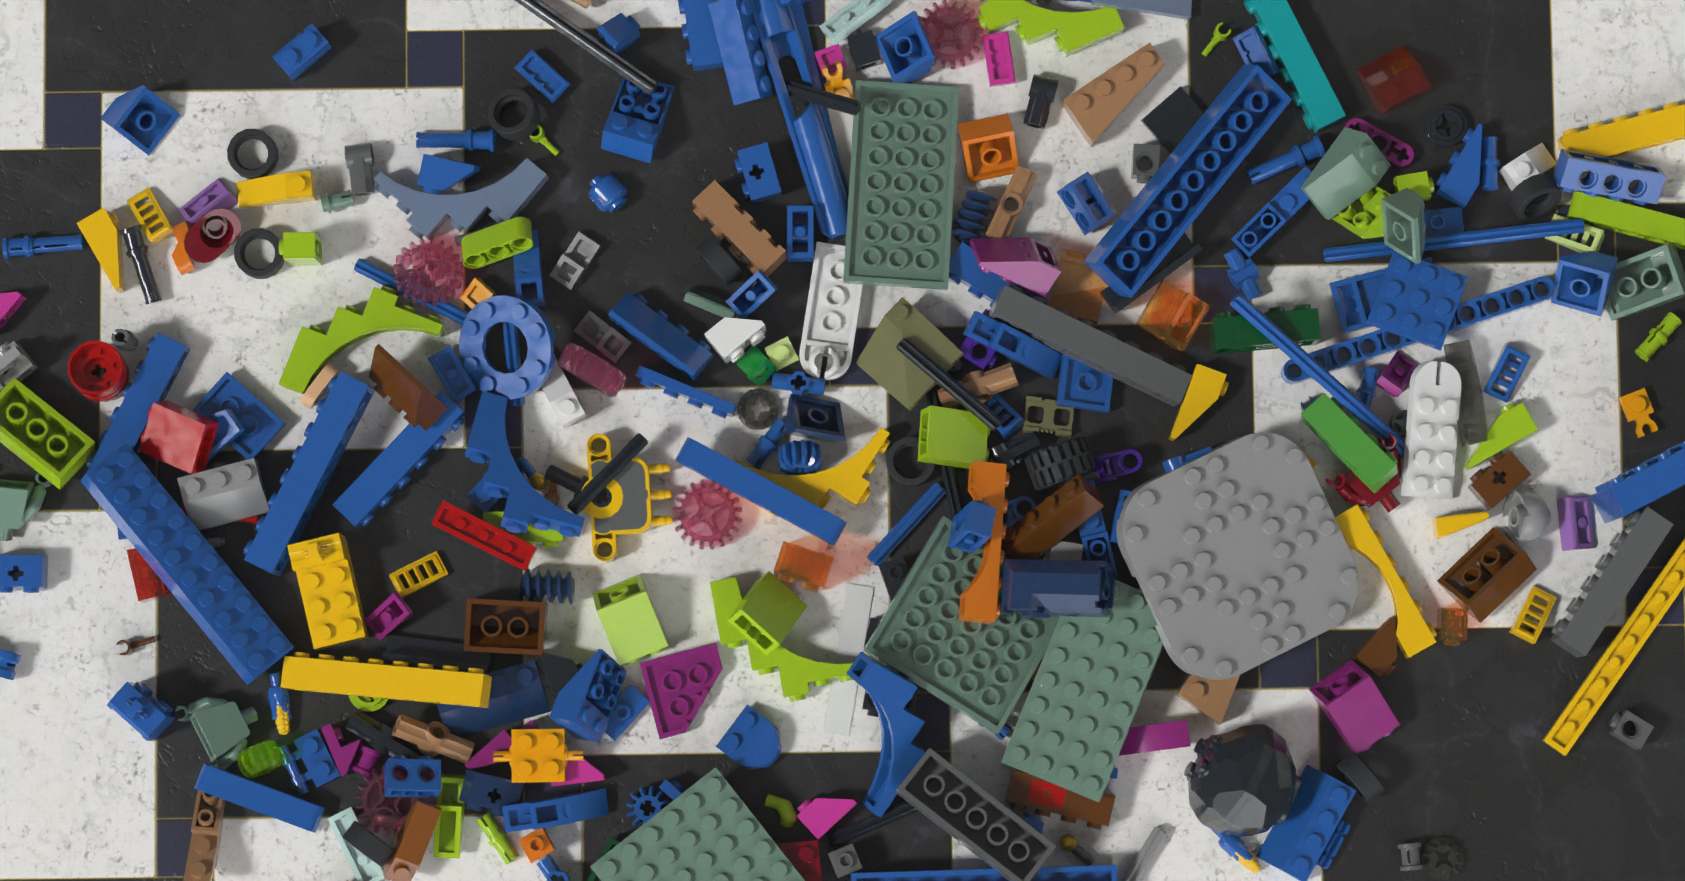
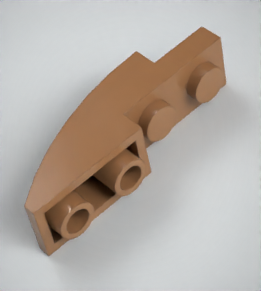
(205, 837)

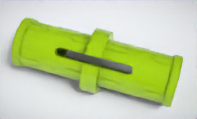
(1658, 336)
(497, 838)

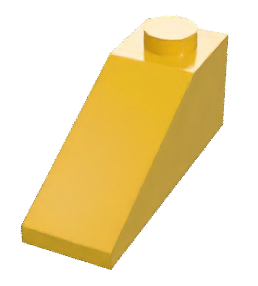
(277, 189)
(106, 242)
(1201, 393)

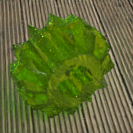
(259, 759)

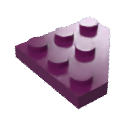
(679, 686)

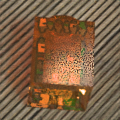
(1452, 625)

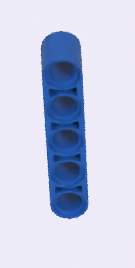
(259, 797)

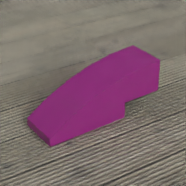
(1156, 737)
(500, 743)

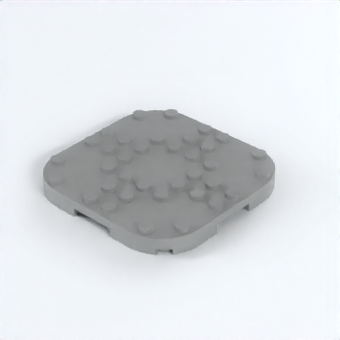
(1237, 556)

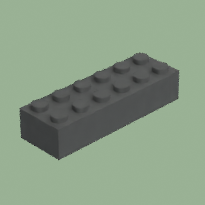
(1611, 582)
(975, 818)

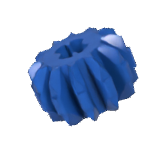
(799, 457)
(642, 800)

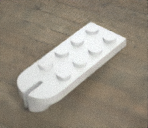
(829, 315)
(1431, 431)

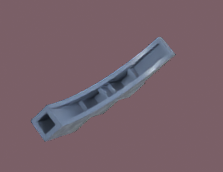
(430, 211)

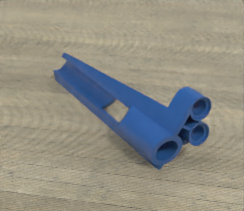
(785, 33)

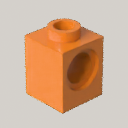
(537, 844)

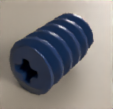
(972, 216)
(547, 586)

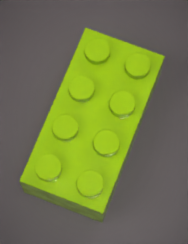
(41, 435)

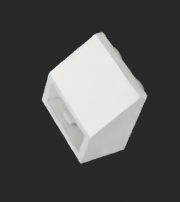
(733, 335)

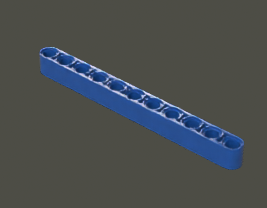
(1382, 347)

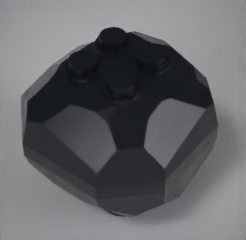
(1242, 780)

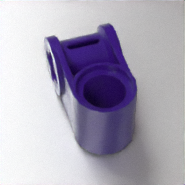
(1114, 466)

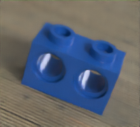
(1086, 203)
(413, 784)

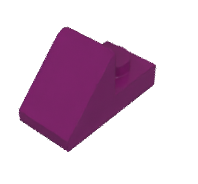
(1396, 374)
(389, 616)
(343, 755)

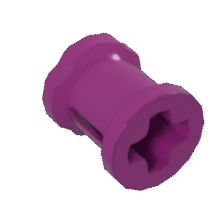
(366, 760)

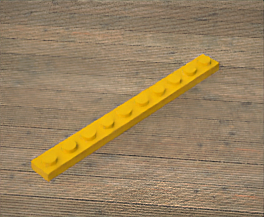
(1619, 654)

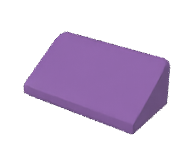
(212, 197)
(1575, 523)

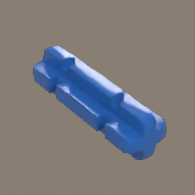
(1333, 844)

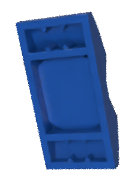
(1356, 297)

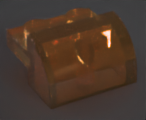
(1172, 315)

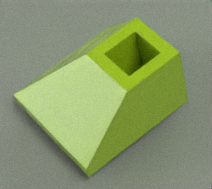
(1364, 215)

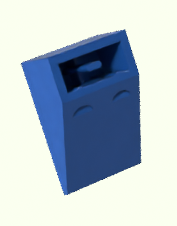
(636, 120)
(589, 698)

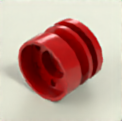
(85, 365)

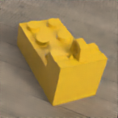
(329, 590)

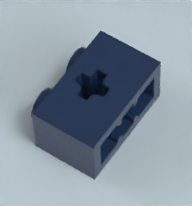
(476, 788)

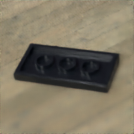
(1173, 121)

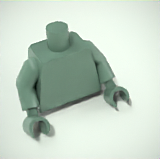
(19, 504)
(220, 728)

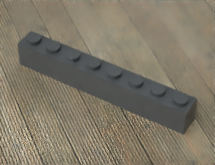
(1090, 345)

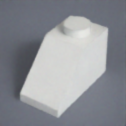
(1526, 165)

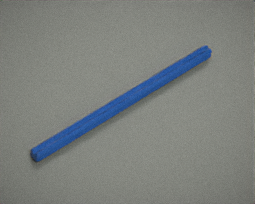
(1461, 239)
(1315, 370)

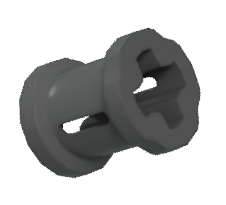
(1410, 856)

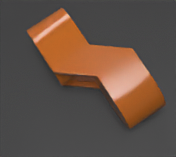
(182, 260)

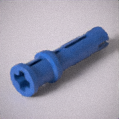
(469, 140)
(1297, 156)
(29, 246)

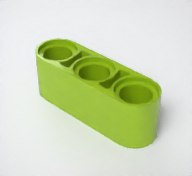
(496, 242)

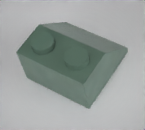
(1404, 224)

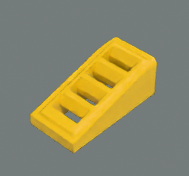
(162, 232)
(1450, 524)
(395, 576)
(1524, 634)

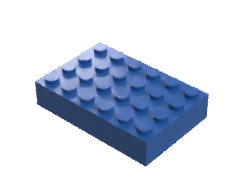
(1641, 484)

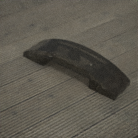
(1472, 415)

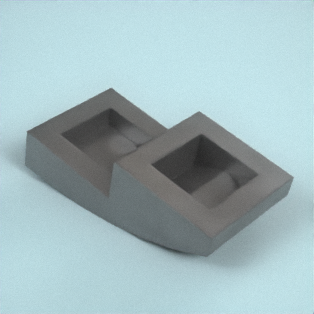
(575, 260)

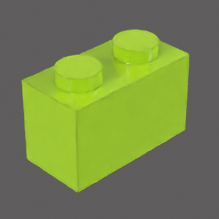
(301, 248)

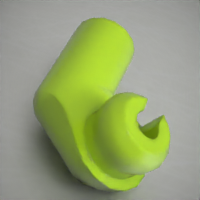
(785, 810)

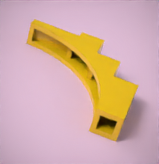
(842, 479)

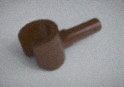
(132, 645)

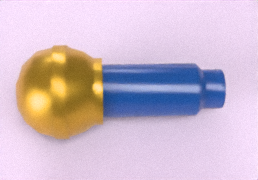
(536, 479)

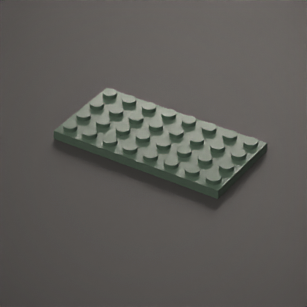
(901, 185)
(1087, 696)

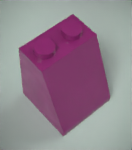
(1354, 707)

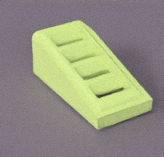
(1597, 233)

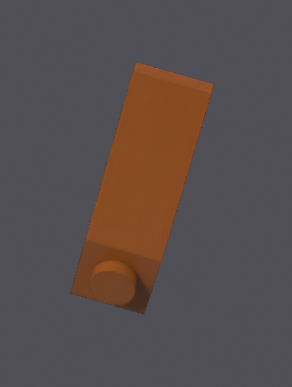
(411, 842)

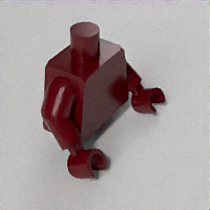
(1356, 492)

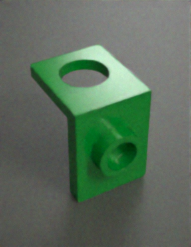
(756, 366)

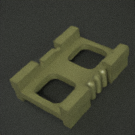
(1048, 418)

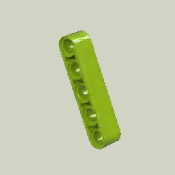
(1628, 219)

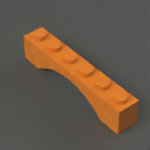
(979, 599)

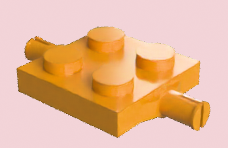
(538, 755)

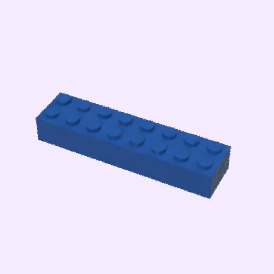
(309, 474)

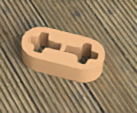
(319, 386)

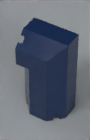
(1057, 588)

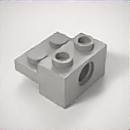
(17, 361)

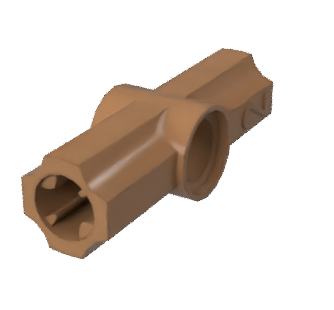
(1017, 190)
(982, 385)
(433, 738)

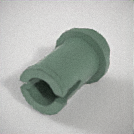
(336, 201)

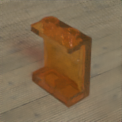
(1077, 288)

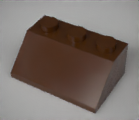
(404, 390)
(1487, 574)
(505, 626)

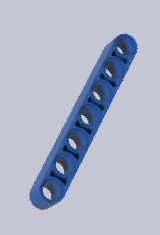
(761, 491)

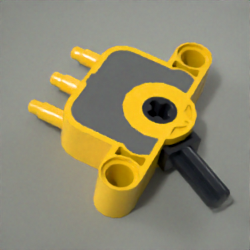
(628, 494)

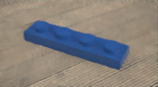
(675, 388)

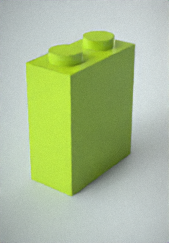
(951, 437)
(767, 613)

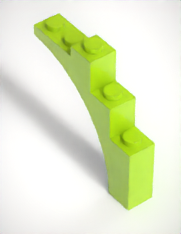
(1073, 30)
(381, 315)
(794, 670)

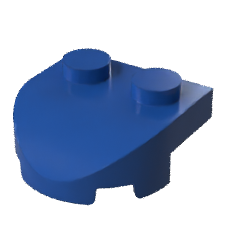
(751, 740)

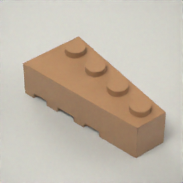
(1111, 93)
(738, 229)
(1208, 696)

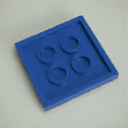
(1417, 300)

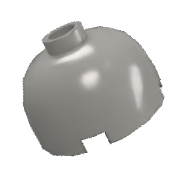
(1526, 516)

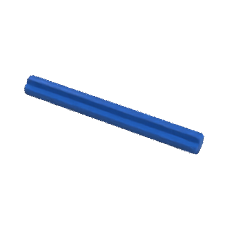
(386, 279)

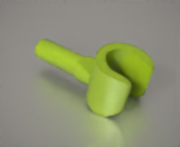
(1215, 40)
(544, 141)

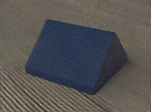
(814, 419)

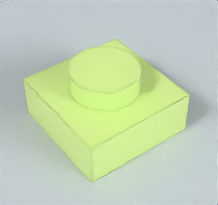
(782, 353)

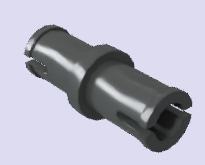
(130, 338)

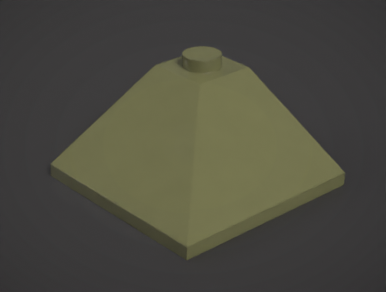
(894, 370)

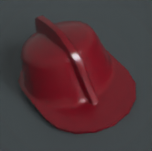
(212, 235)

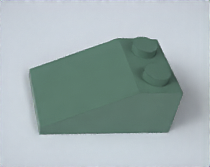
(1345, 172)
(1646, 282)

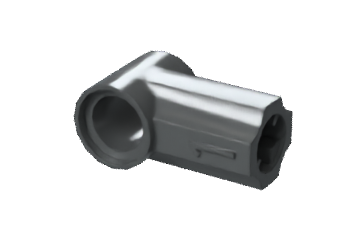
(359, 162)

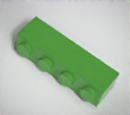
(1349, 442)

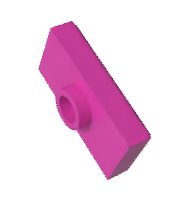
(998, 59)

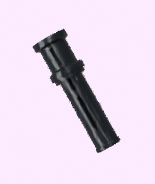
(137, 251)

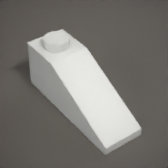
(562, 397)

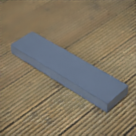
(1170, 8)

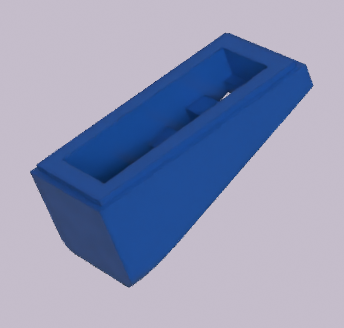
(1502, 359)
(1014, 426)

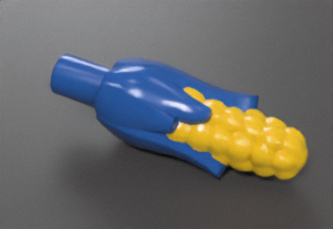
(279, 704)
(1236, 847)

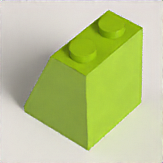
(630, 620)

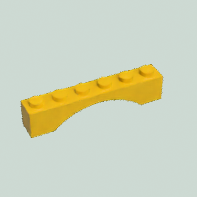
(1411, 630)

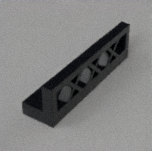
(1176, 257)
(435, 653)

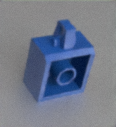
(141, 710)

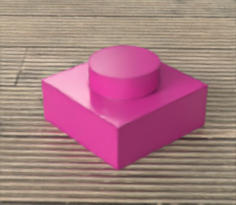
(828, 57)

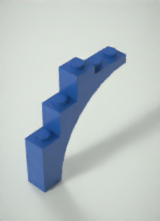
(503, 478)
(899, 726)

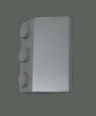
(224, 494)

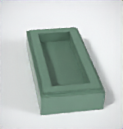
(709, 302)

